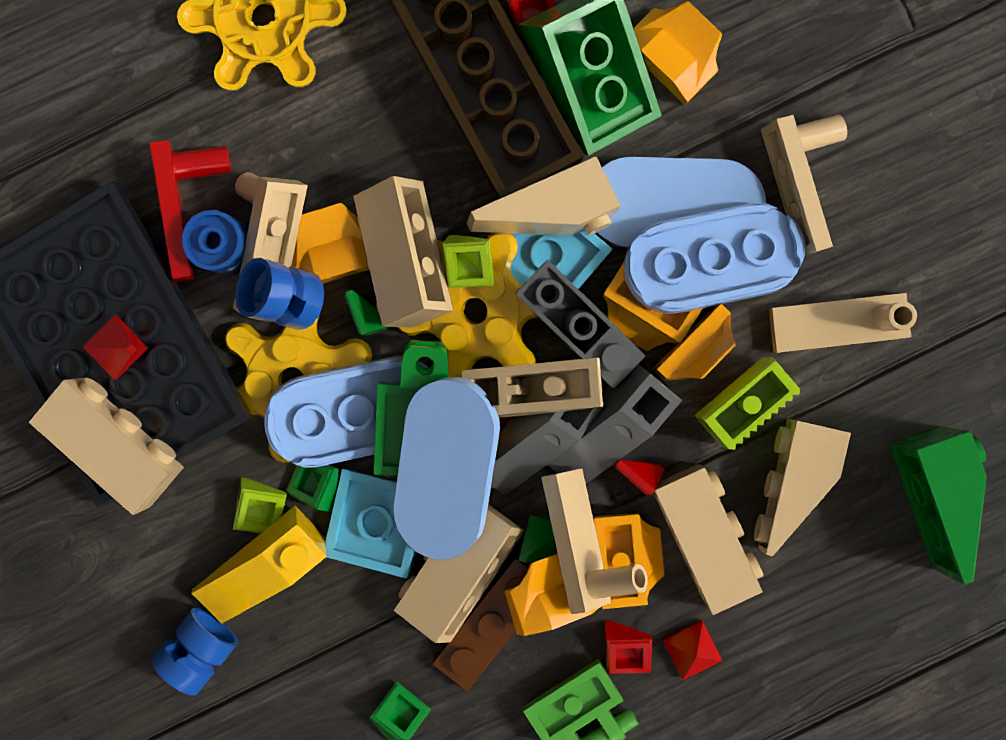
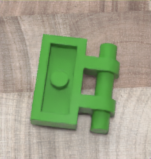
(578, 702)

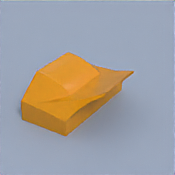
(679, 48)
(330, 244)
(641, 324)
(700, 349)
(630, 541)
(541, 599)

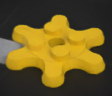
(251, 45)
(500, 332)
(270, 356)

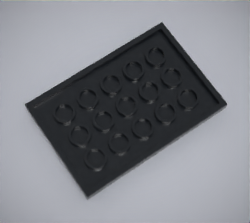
(77, 275)

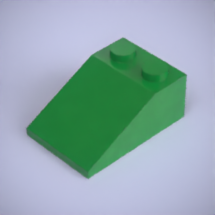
(592, 69)
(946, 494)

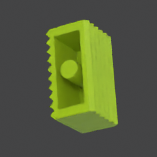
(747, 402)

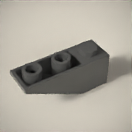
(579, 323)
(628, 419)
(535, 441)

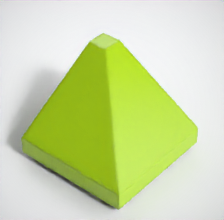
(468, 261)
(257, 506)

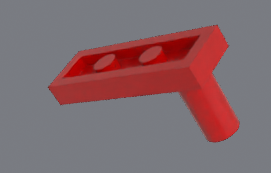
(168, 170)

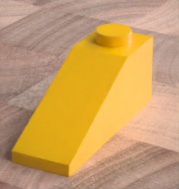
(263, 566)

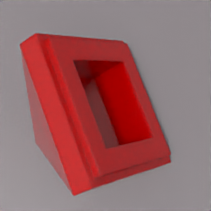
(692, 649)

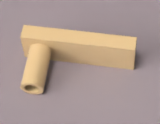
(786, 150)
(273, 217)
(841, 322)
(578, 548)

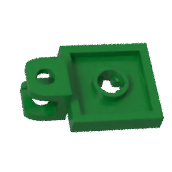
(395, 397)

